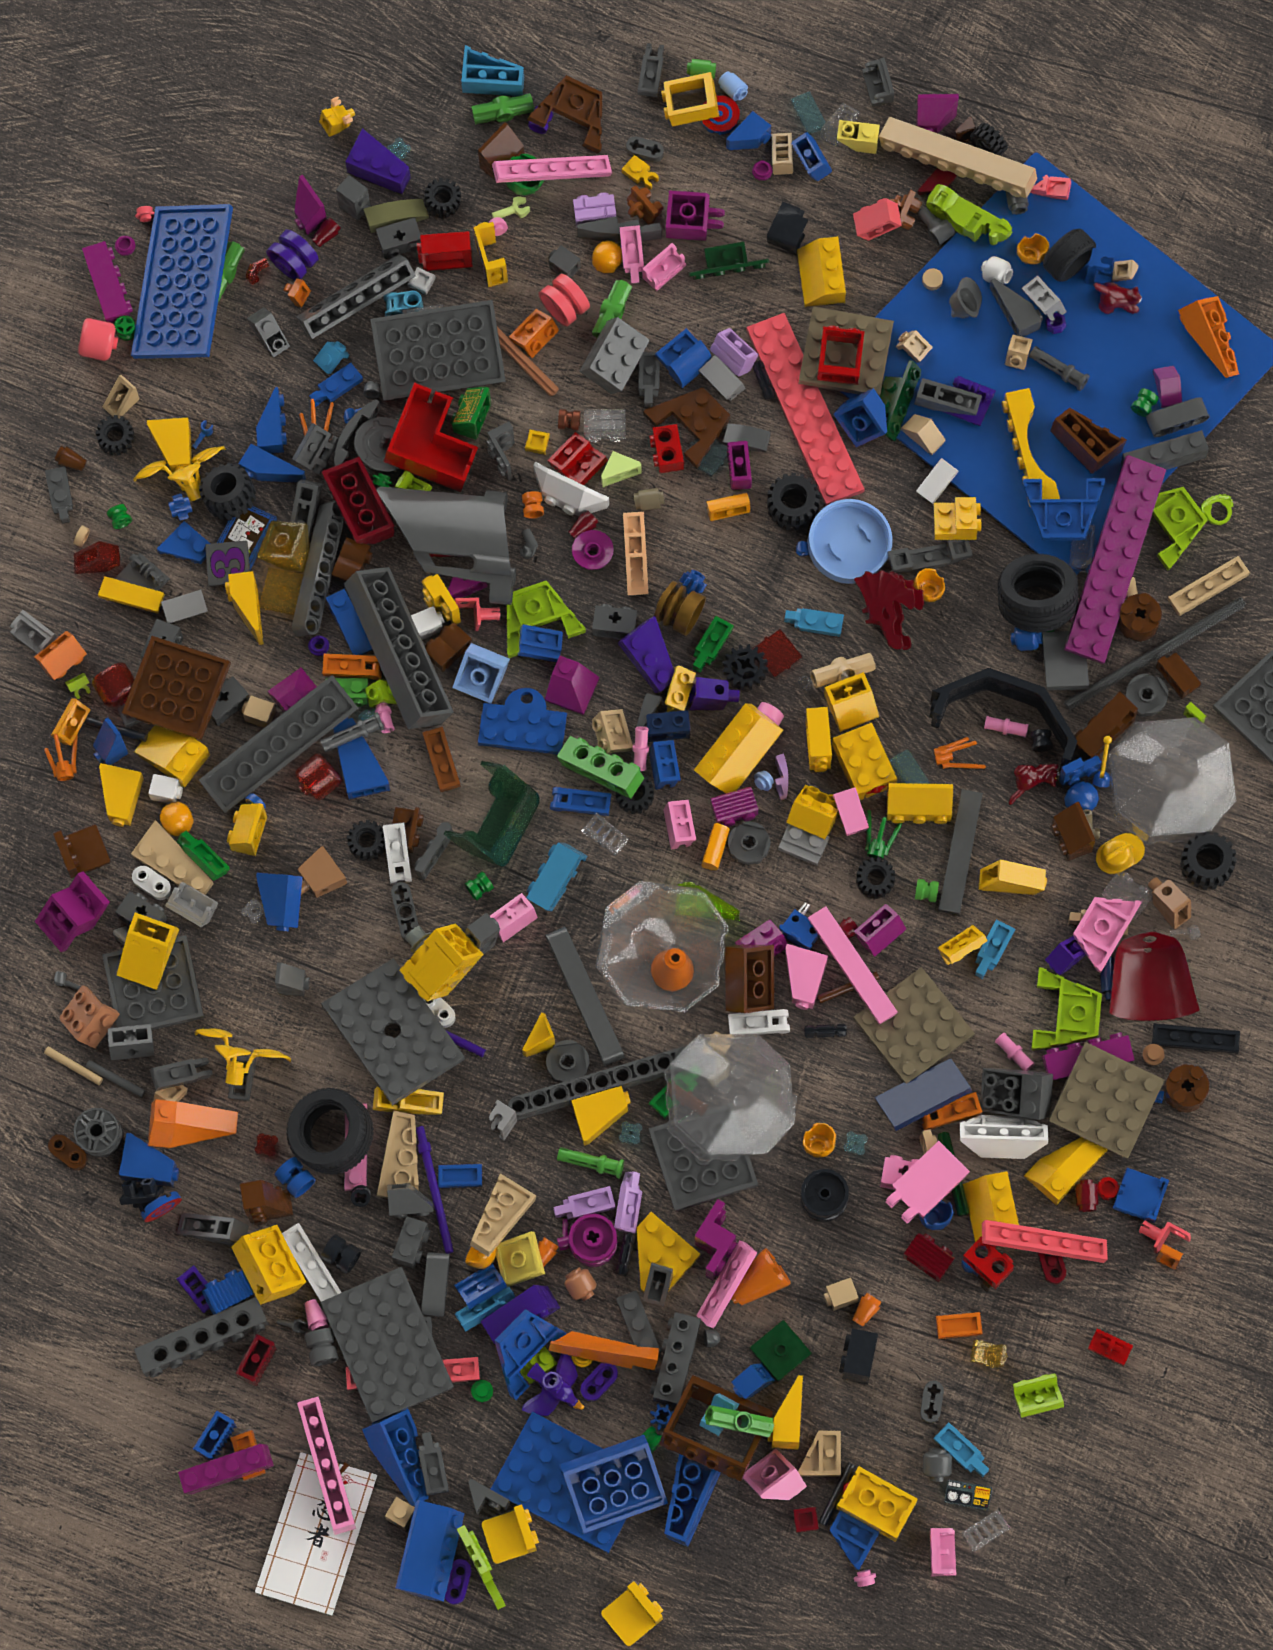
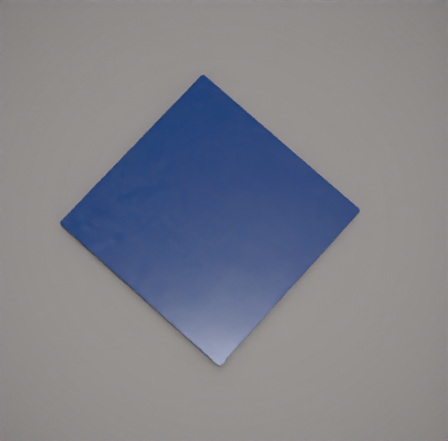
(1111, 348)

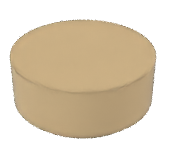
(932, 279)
(81, 536)

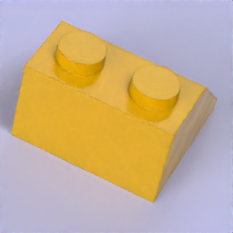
(247, 829)

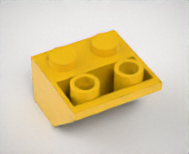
(851, 702)
(813, 812)

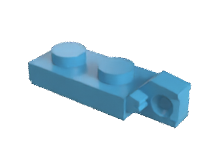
(815, 621)
(994, 947)
(471, 1317)
(961, 1449)

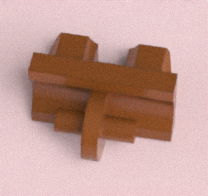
(907, 203)
(641, 206)

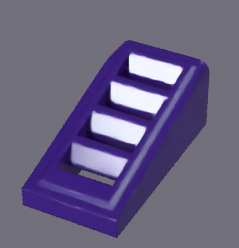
(193, 1270)

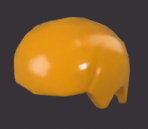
(1033, 249)
(607, 256)
(930, 583)
(176, 818)
(819, 1140)
(479, 1260)

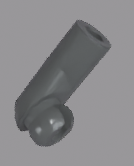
(530, 546)

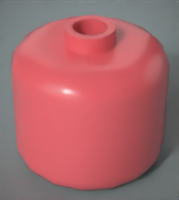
(97, 339)

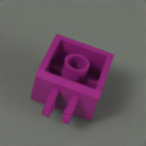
(696, 224)

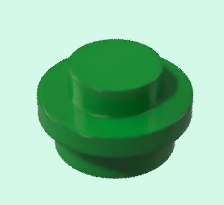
(482, 1391)

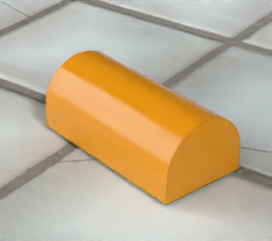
(728, 506)
(71, 721)
(715, 847)

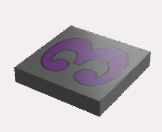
(226, 559)

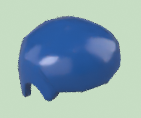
(1084, 793)
(938, 1217)

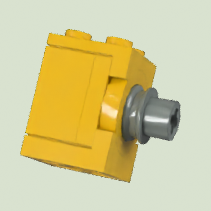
(439, 960)

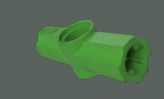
(502, 108)
(233, 255)
(613, 305)
(728, 1418)

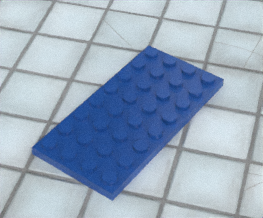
(182, 281)

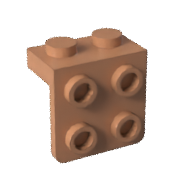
(88, 1017)

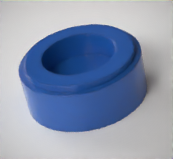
(253, 799)

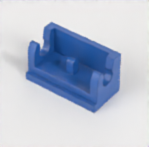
(1100, 263)
(664, 763)

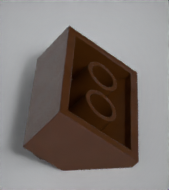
(749, 978)

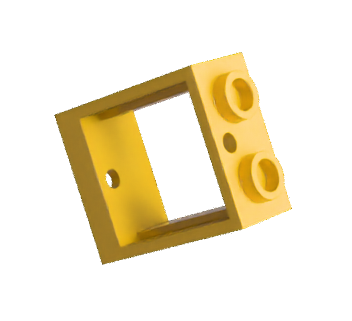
(694, 113)
(818, 739)

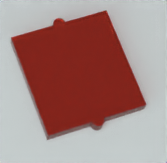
(779, 652)

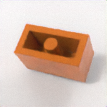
(60, 655)

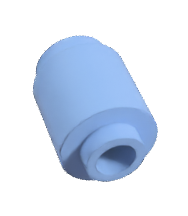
(733, 86)

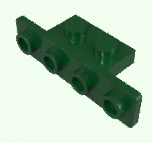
(726, 258)
(896, 396)

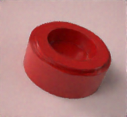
(1108, 1188)

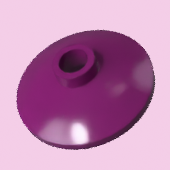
(590, 541)

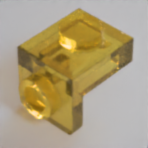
(988, 1354)

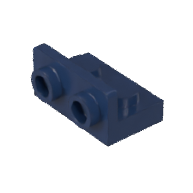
(668, 726)

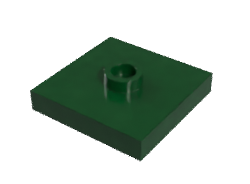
(780, 1350)

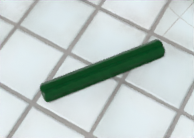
(958, 1192)

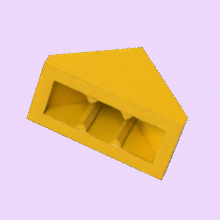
(540, 1038)

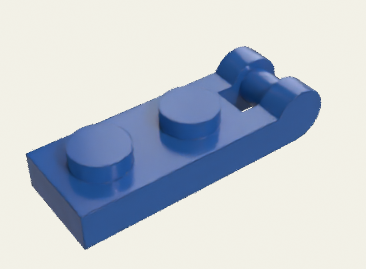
(581, 801)

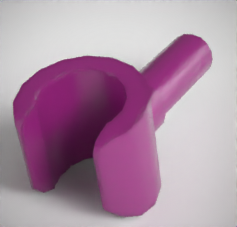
(563, 1242)

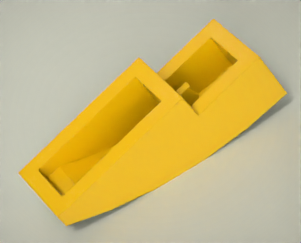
(418, 1102)

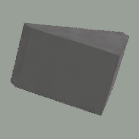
(658, 1284)

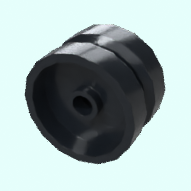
(819, 1183)

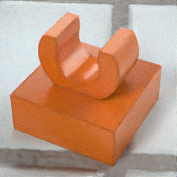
(297, 292)

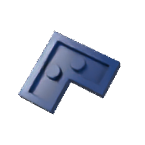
(1077, 769)

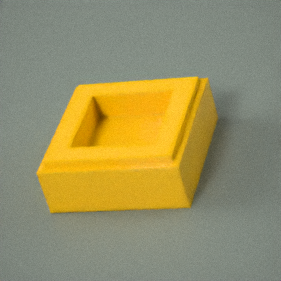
(537, 442)

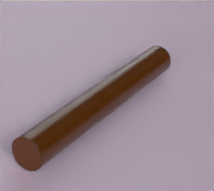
(840, 990)

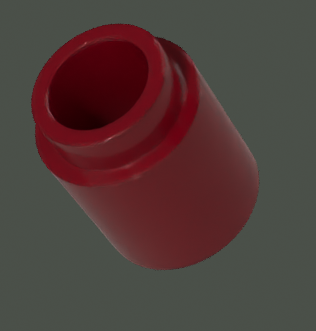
(1086, 1196)

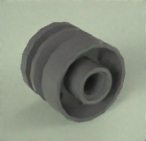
(89, 1123)

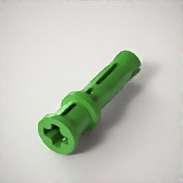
(600, 1164)

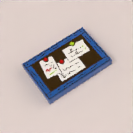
(248, 527)

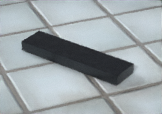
(1196, 1038)

